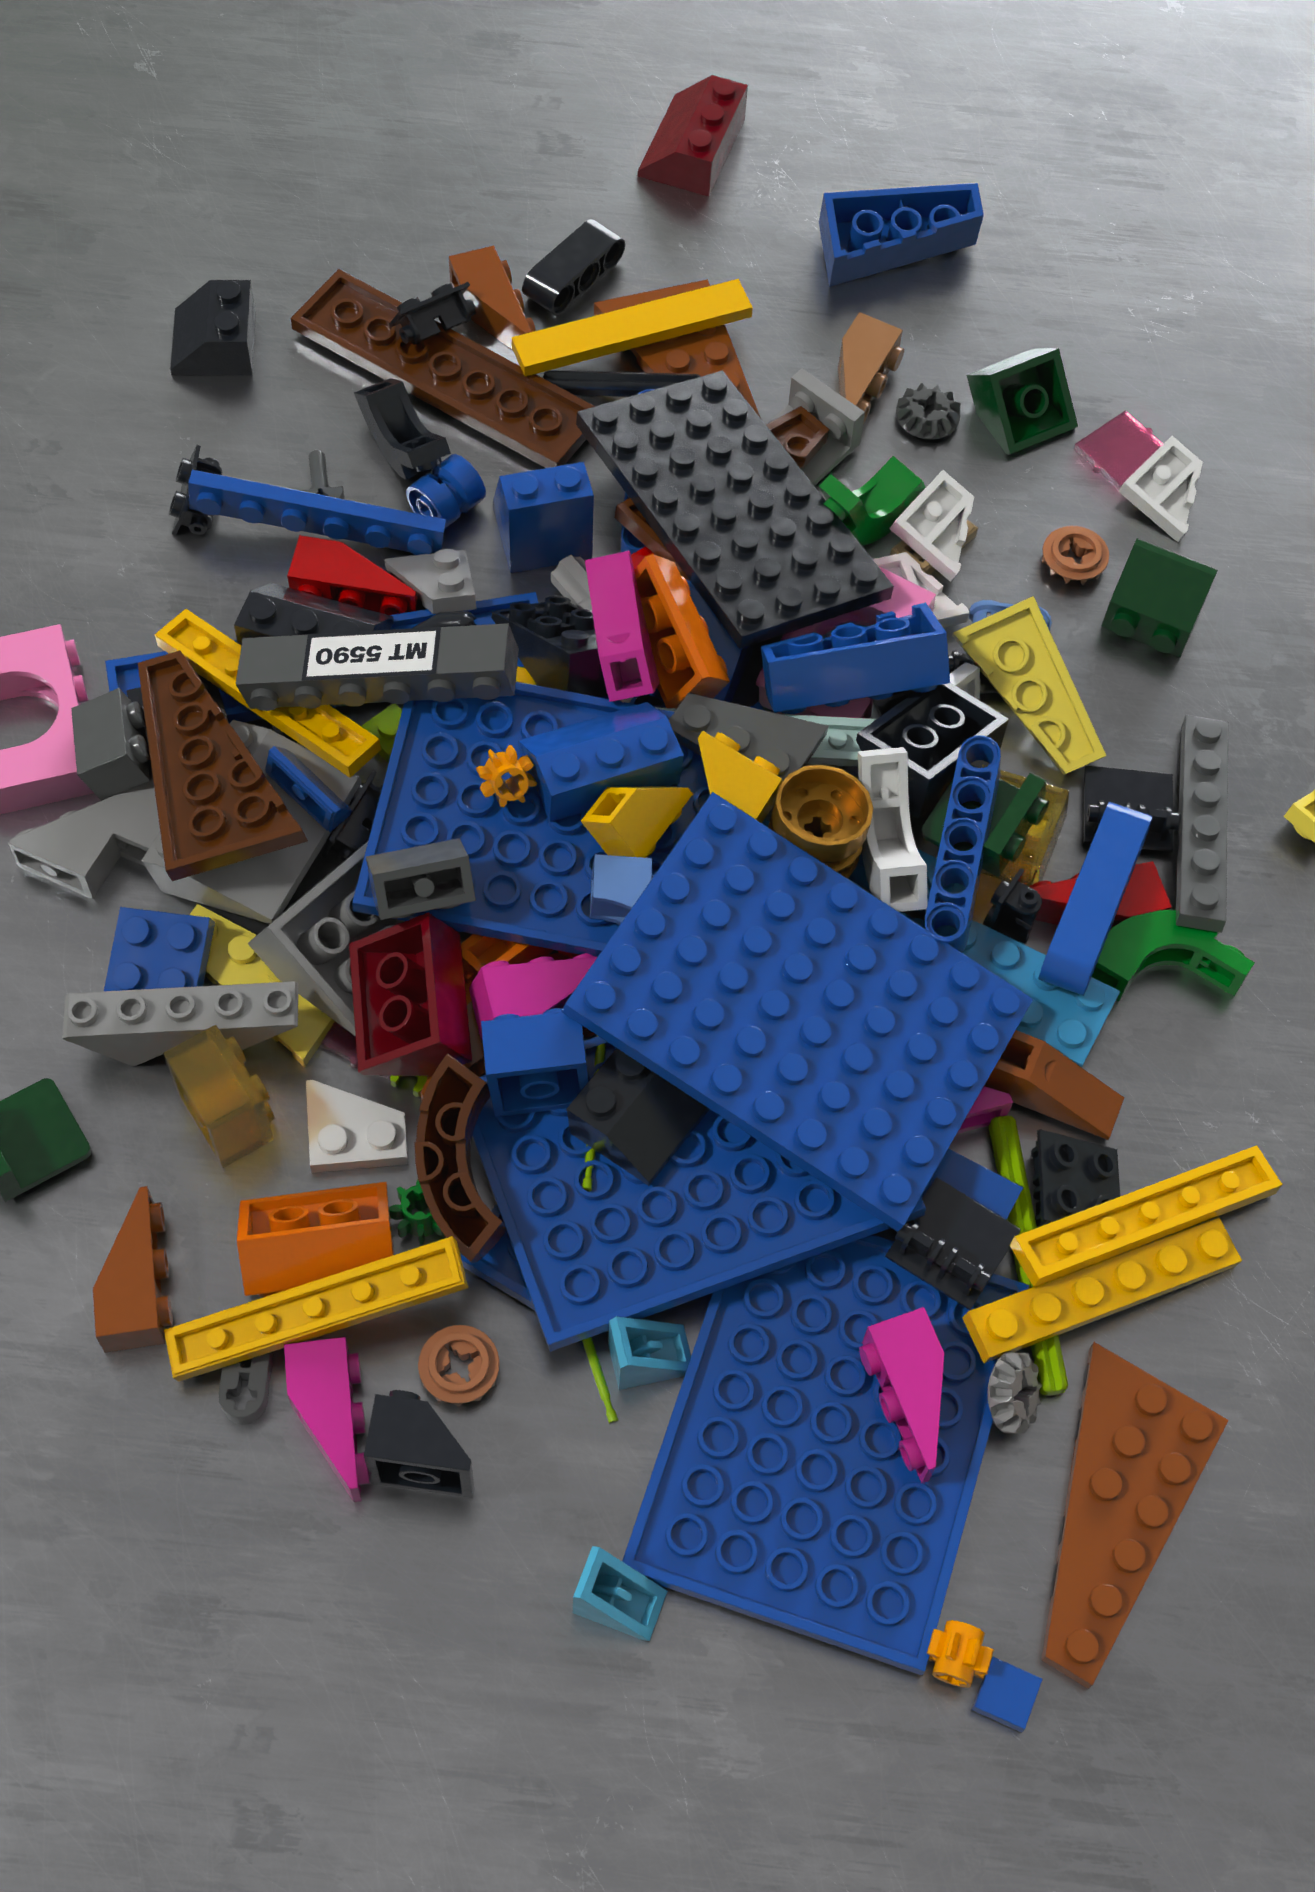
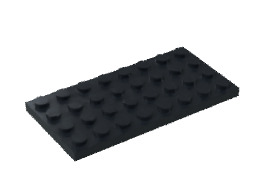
(733, 508)

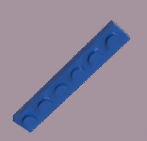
(315, 513)

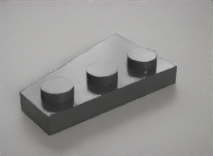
(773, 736)

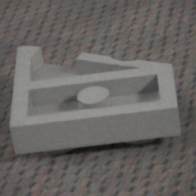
(439, 579)

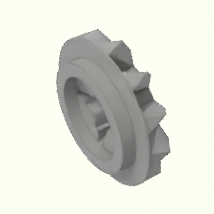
(1013, 1377)

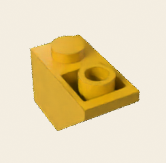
(738, 779)
(634, 818)

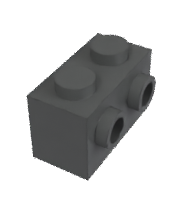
(110, 744)
(420, 879)

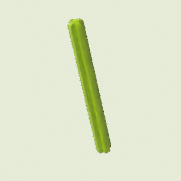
(1011, 1165)

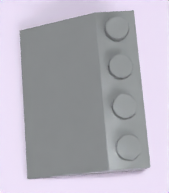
(265, 883)
(314, 937)

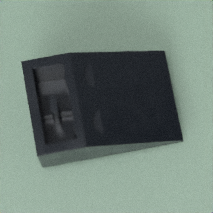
(556, 644)

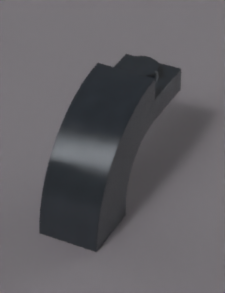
(399, 430)

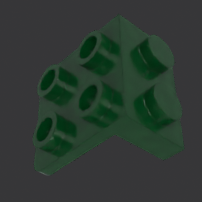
(1011, 820)
(37, 1138)

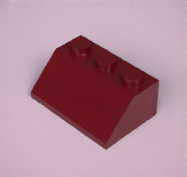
(696, 135)
(409, 998)

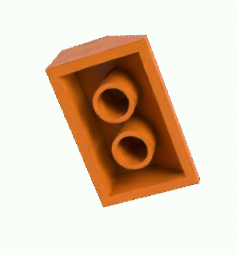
(677, 634)
(311, 1236)

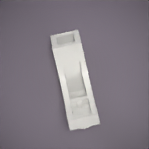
(889, 851)

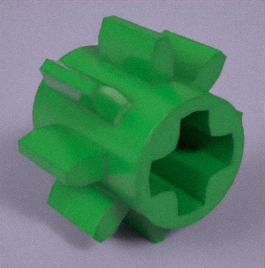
(419, 1224)

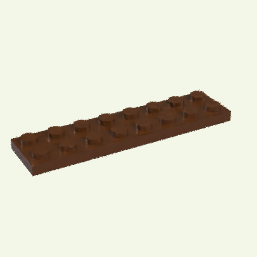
(445, 371)

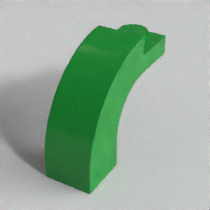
(876, 504)
(1156, 940)

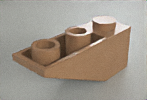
(865, 359)

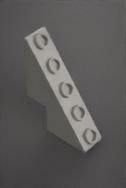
(88, 842)
(148, 1022)

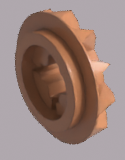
(1084, 544)
(465, 1343)

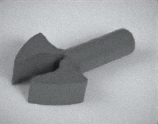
(319, 477)

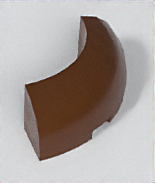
(444, 1158)

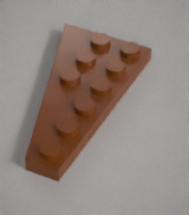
(691, 353)
(1127, 1486)

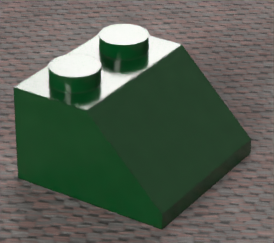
(1024, 399)
(1158, 598)

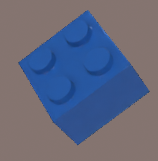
(534, 1062)

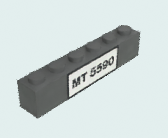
(378, 666)

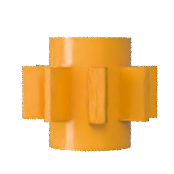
(509, 789)
(959, 1654)

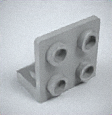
(835, 412)

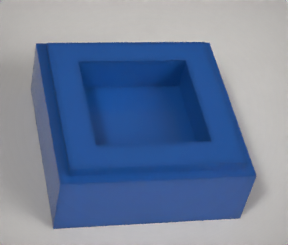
(1007, 1694)

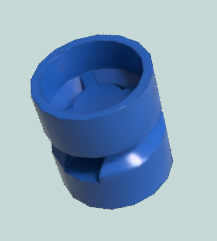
(447, 491)

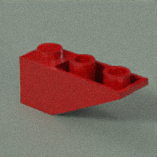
(346, 576)
(1143, 895)

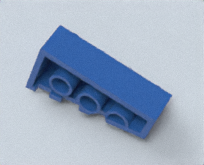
(895, 227)
(857, 662)

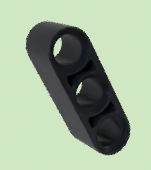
(573, 267)

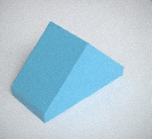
(647, 1351)
(618, 1596)

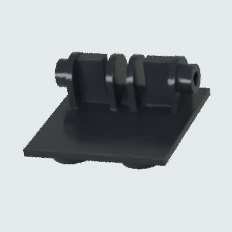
(1136, 790)
(1071, 1175)
(953, 1244)

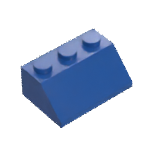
(607, 751)

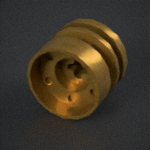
(824, 815)

